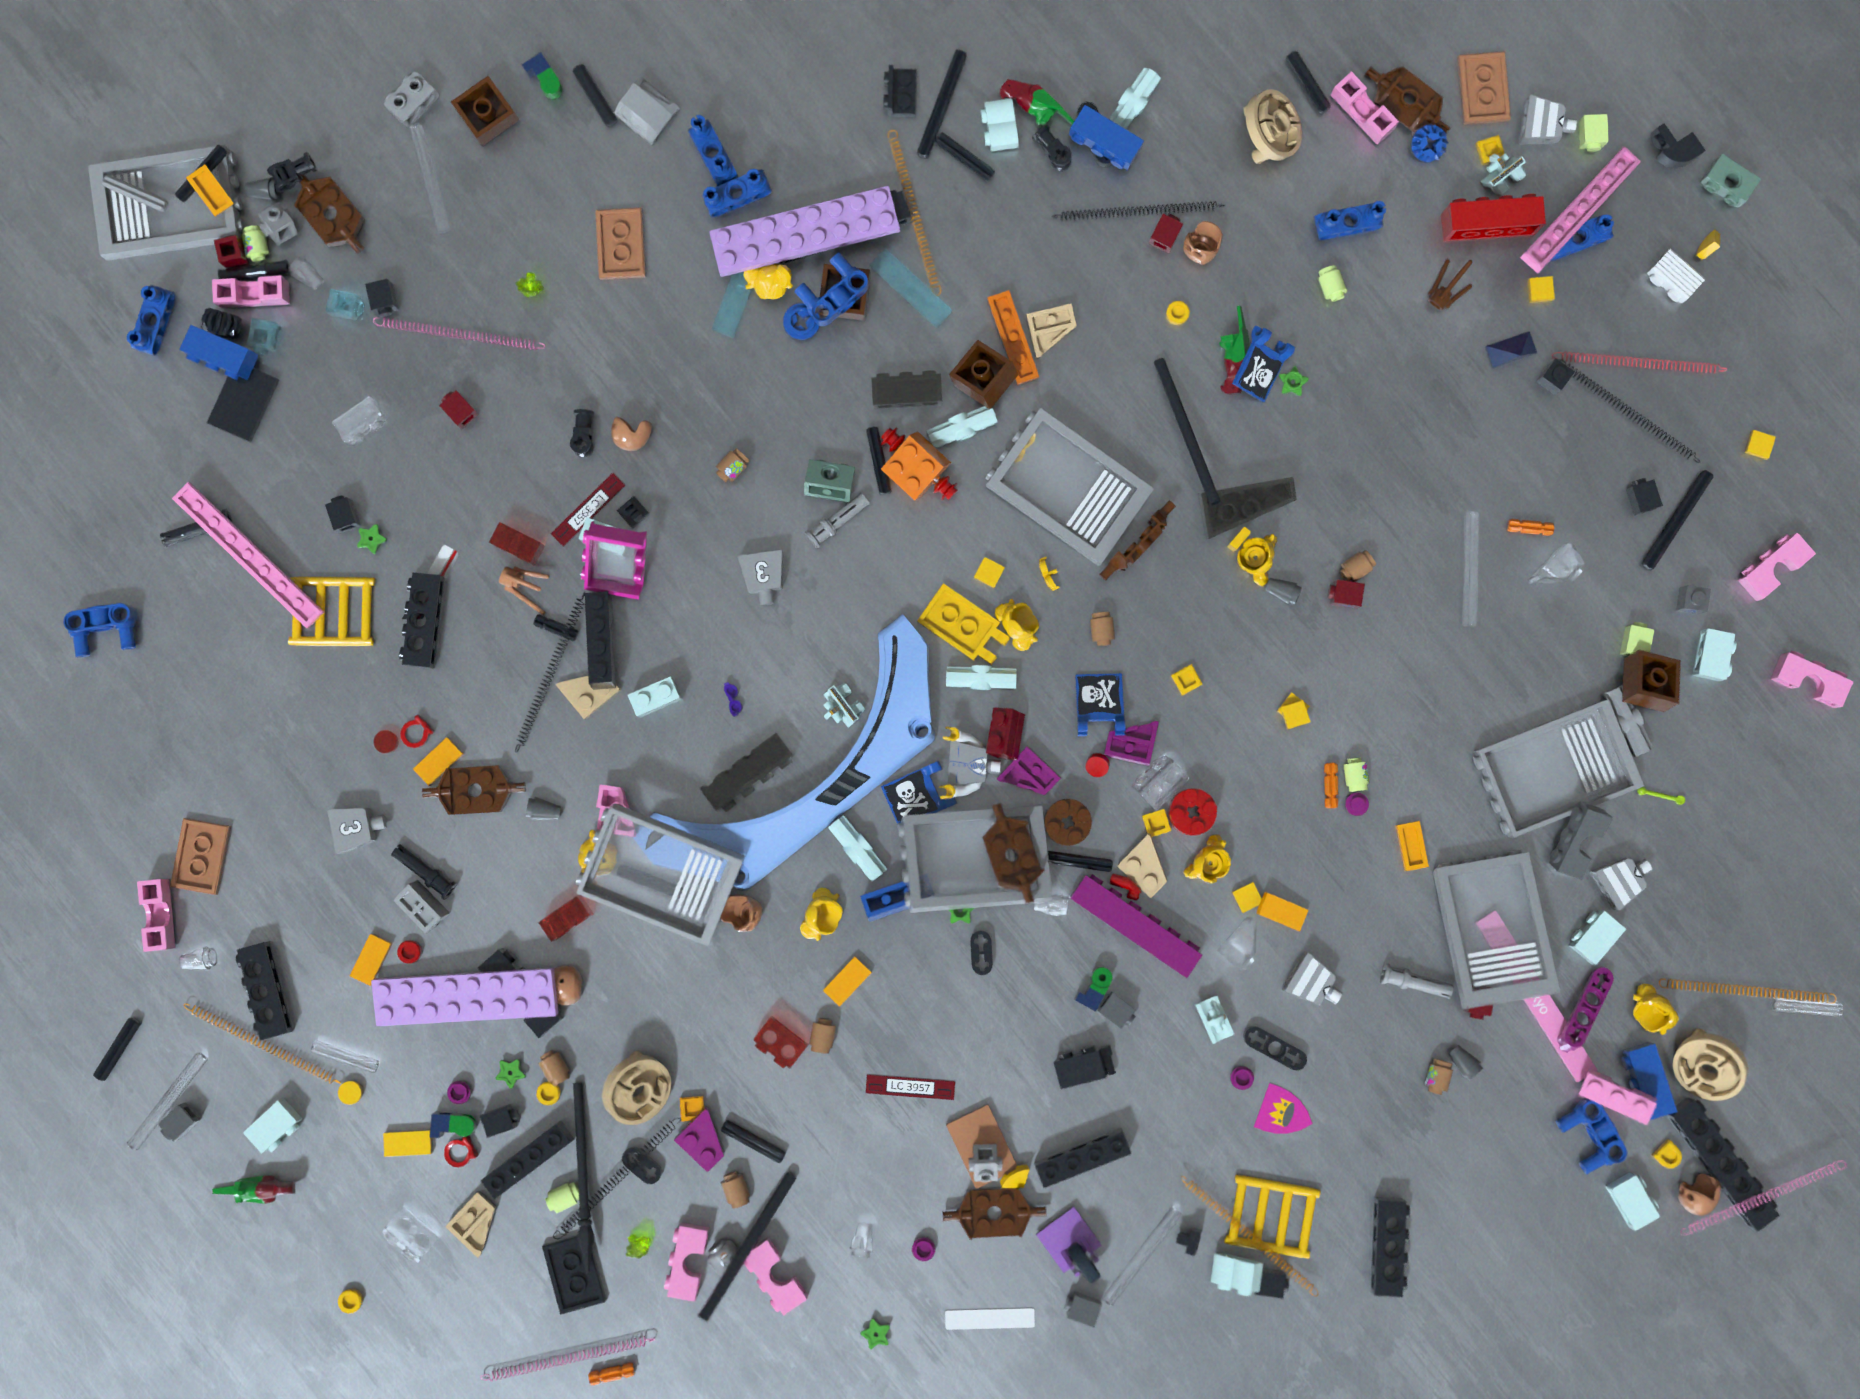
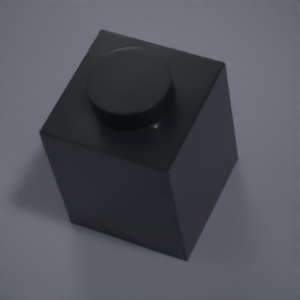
(381, 297)
(1555, 376)
(1643, 496)
(342, 514)
(499, 1120)
(1273, 1283)

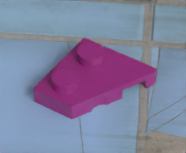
(1135, 745)
(1030, 773)
(701, 1141)

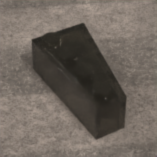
(1244, 504)
(747, 773)

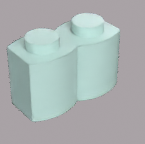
(1000, 124)
(1237, 1273)

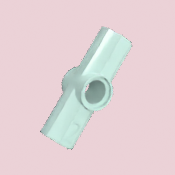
(1135, 98)
(961, 426)
(981, 677)
(857, 848)

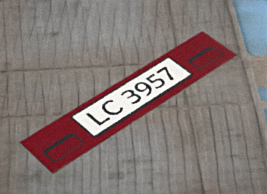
(588, 508)
(910, 1087)

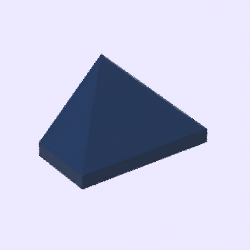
(1511, 349)

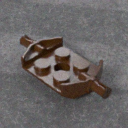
(1390, 93)
(318, 197)
(1154, 530)
(455, 790)
(1012, 835)
(1013, 1218)

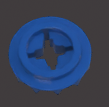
(1419, 142)
(790, 321)

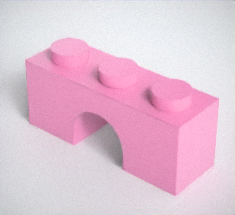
(1374, 120)
(264, 292)
(1760, 579)
(1831, 686)
(159, 927)
(1618, 1098)
(682, 1282)
(784, 1294)

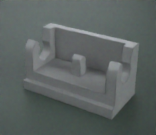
(421, 906)

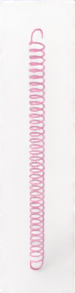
(456, 333)
(1754, 1198)
(597, 1353)

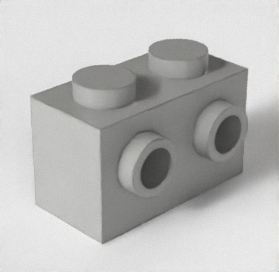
(411, 99)

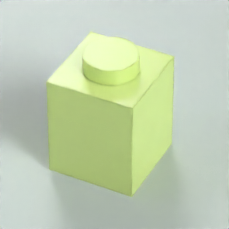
(1593, 132)
(1636, 638)

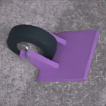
(1072, 1245)

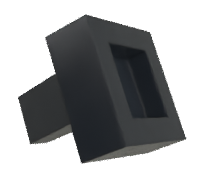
(633, 512)
(1190, 1240)

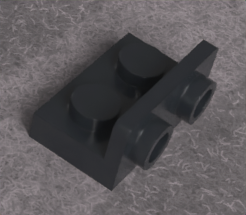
(901, 92)

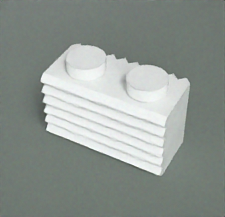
(1675, 276)

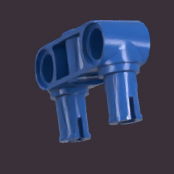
(707, 140)
(720, 199)
(1364, 218)
(1593, 232)
(839, 297)
(156, 302)
(101, 619)
(1601, 1131)

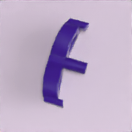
(732, 692)

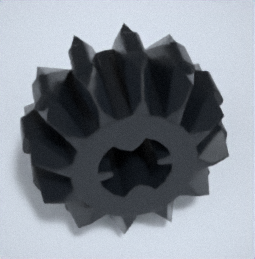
(221, 323)

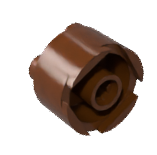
(1080, 817)

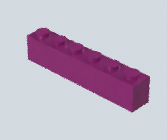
(1136, 926)

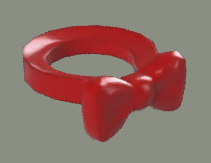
(427, 730)
(465, 1141)

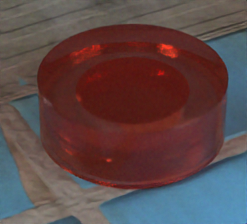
(386, 741)

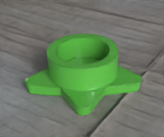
(1299, 381)
(377, 538)
(964, 915)
(516, 1072)
(880, 1329)

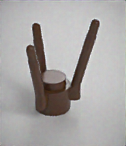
(1440, 297)

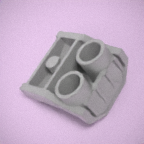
(645, 110)

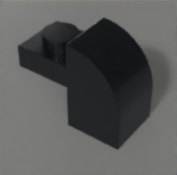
(1676, 153)

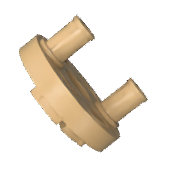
(1268, 121)
(1713, 1050)
(623, 1081)

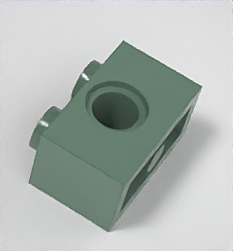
(1743, 181)
(819, 485)

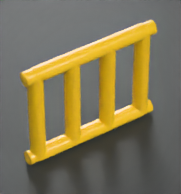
(342, 639)
(1265, 1187)

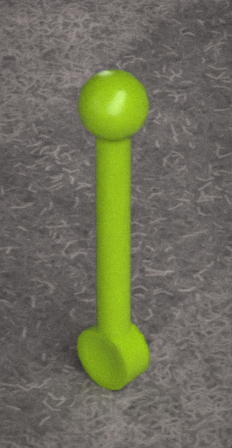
(1678, 799)

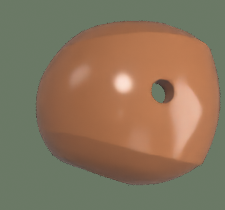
(1203, 243)
(626, 437)
(742, 912)
(570, 990)
(1700, 1197)

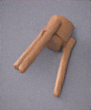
(513, 579)

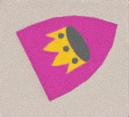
(1281, 1112)

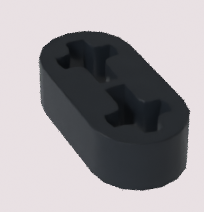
(987, 952)
(639, 1171)

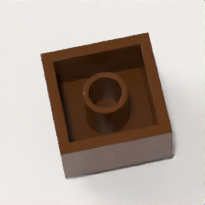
(485, 110)
(830, 278)
(983, 374)
(1651, 681)

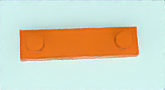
(1013, 336)

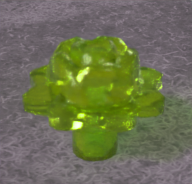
(529, 286)
(638, 1246)

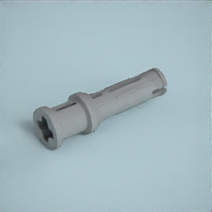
(830, 530)
(1406, 979)

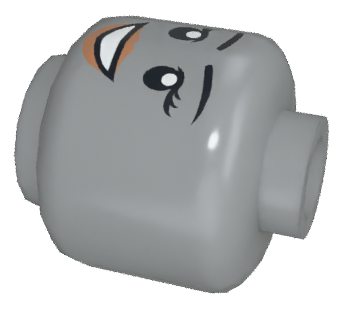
(721, 1255)

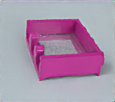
(614, 560)

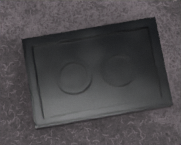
(242, 404)
(570, 1282)

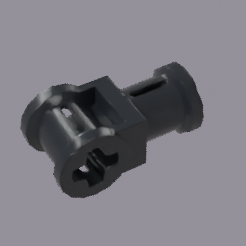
(1053, 148)
(289, 173)
(582, 432)

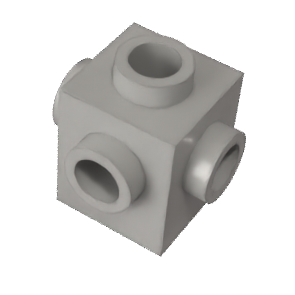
(277, 223)
(985, 1163)

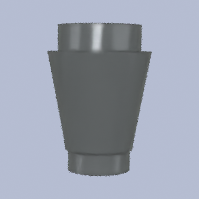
(263, 189)
(1284, 590)
(542, 809)
(1465, 1062)

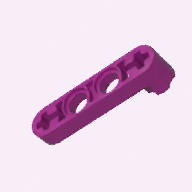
(1585, 1007)

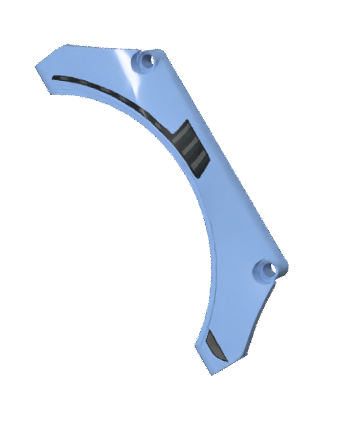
(883, 747)

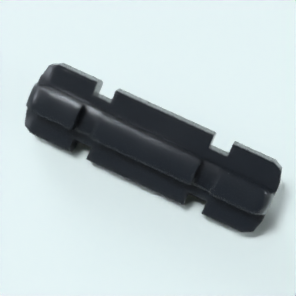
(554, 627)

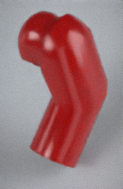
(1126, 883)

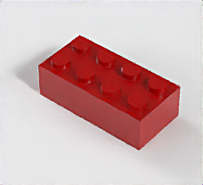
(1493, 218)

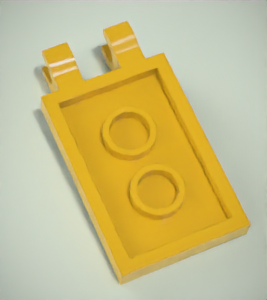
(962, 624)

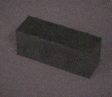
(906, 390)

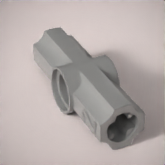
(1630, 722)

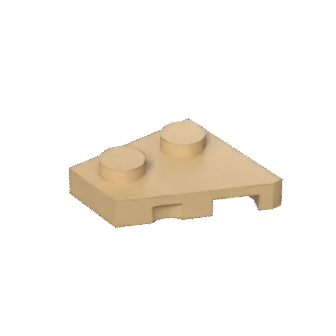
(1050, 326)
(583, 697)
(1144, 867)
(473, 1223)

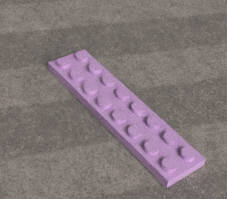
(804, 231)
(465, 997)

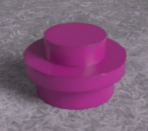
(1357, 804)
(1242, 1078)
(459, 1092)
(923, 1249)

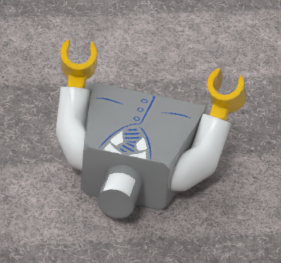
(967, 764)

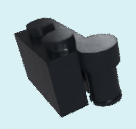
(1084, 1066)

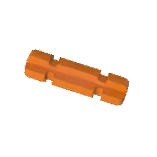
(1530, 527)
(1331, 785)
(611, 1374)

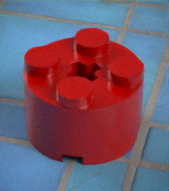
(1204, 806)

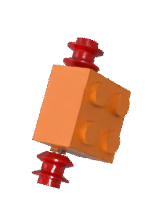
(916, 465)

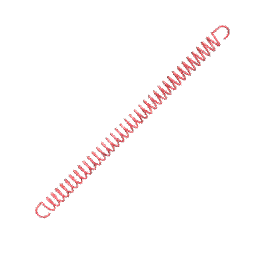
(1641, 362)

